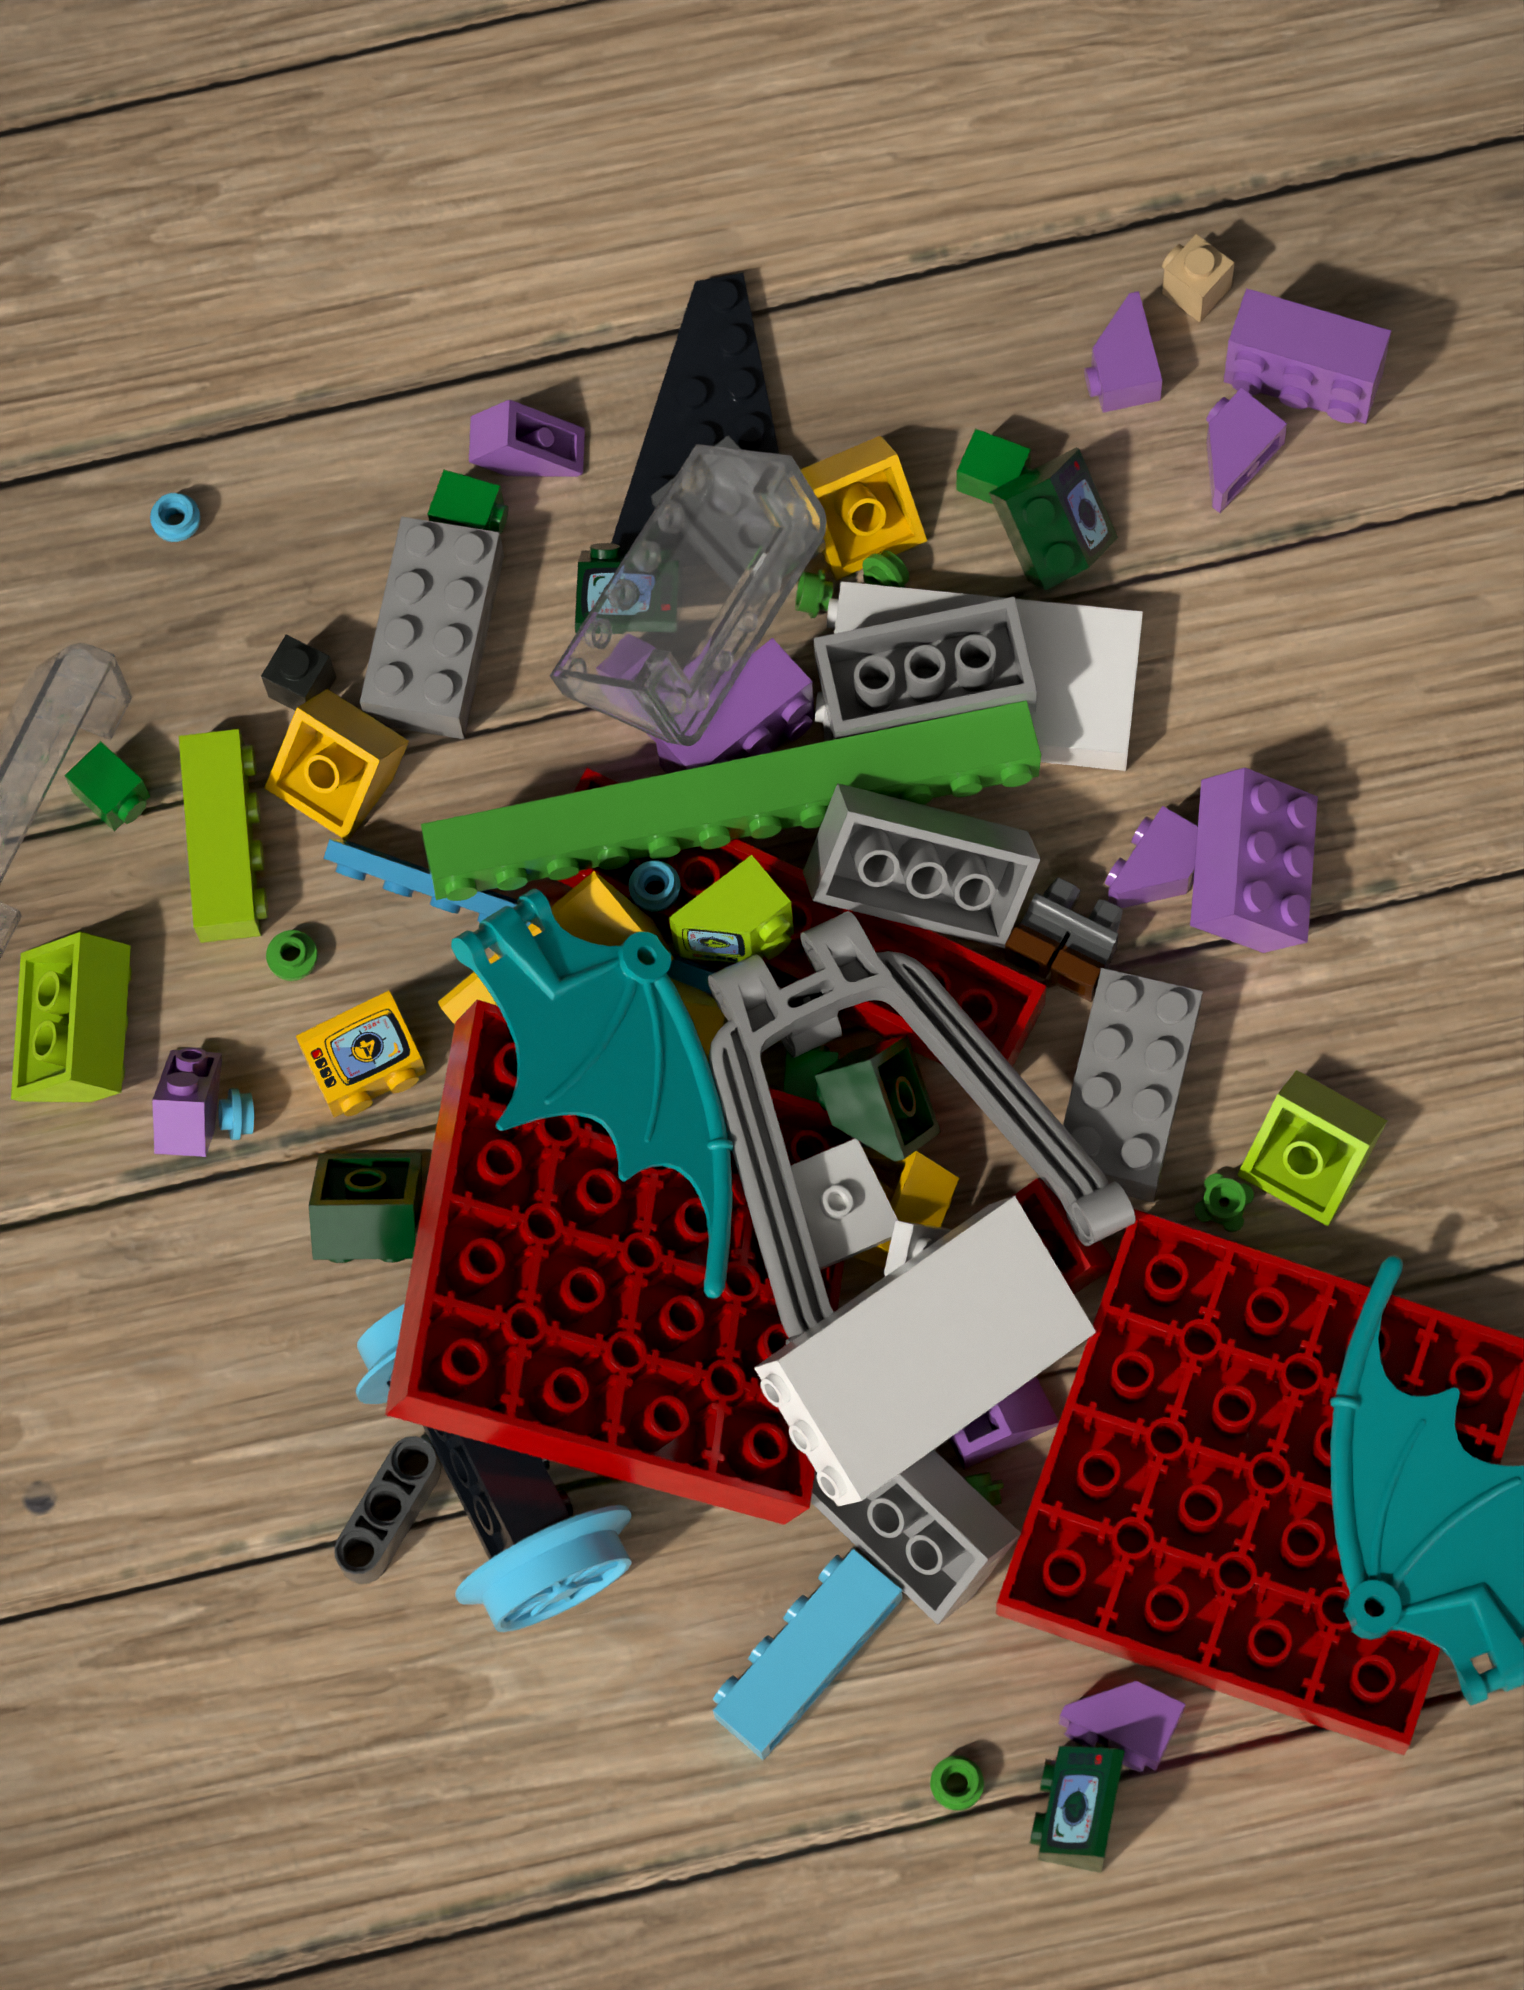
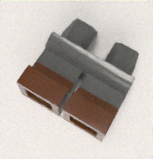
(1051, 924)

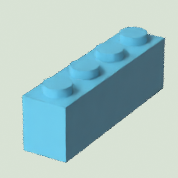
(807, 1653)

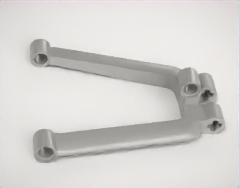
(807, 1018)

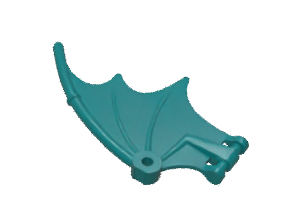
(608, 1045)
(1422, 1518)

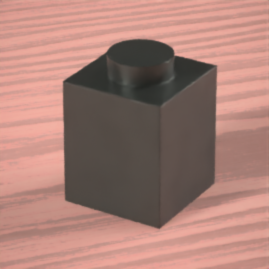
(297, 673)

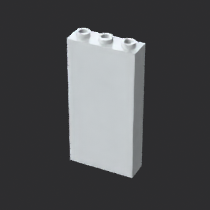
(1077, 653)
(924, 1351)

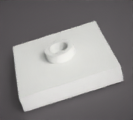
(842, 1203)

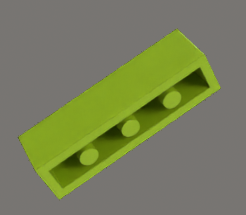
(221, 835)

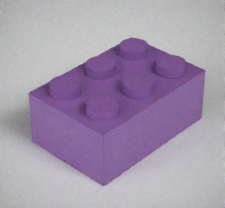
(1306, 357)
(759, 713)
(1254, 860)

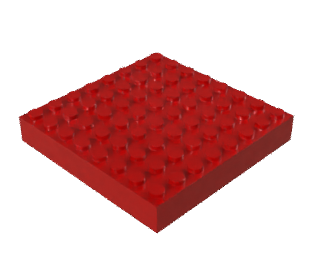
(575, 1303)
(1196, 1478)

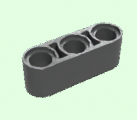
(387, 1535)

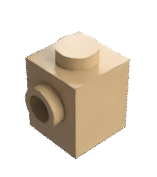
(1196, 277)

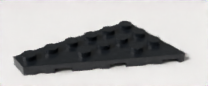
(707, 393)

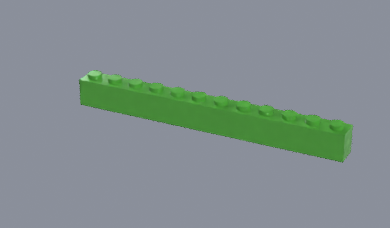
(726, 801)

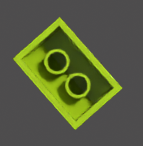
(71, 1020)

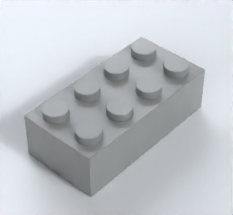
(432, 627)
(924, 668)
(920, 866)
(1132, 1077)
(926, 1534)

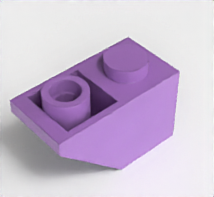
(1159, 864)
(186, 1102)
(1005, 1425)
(1125, 1719)

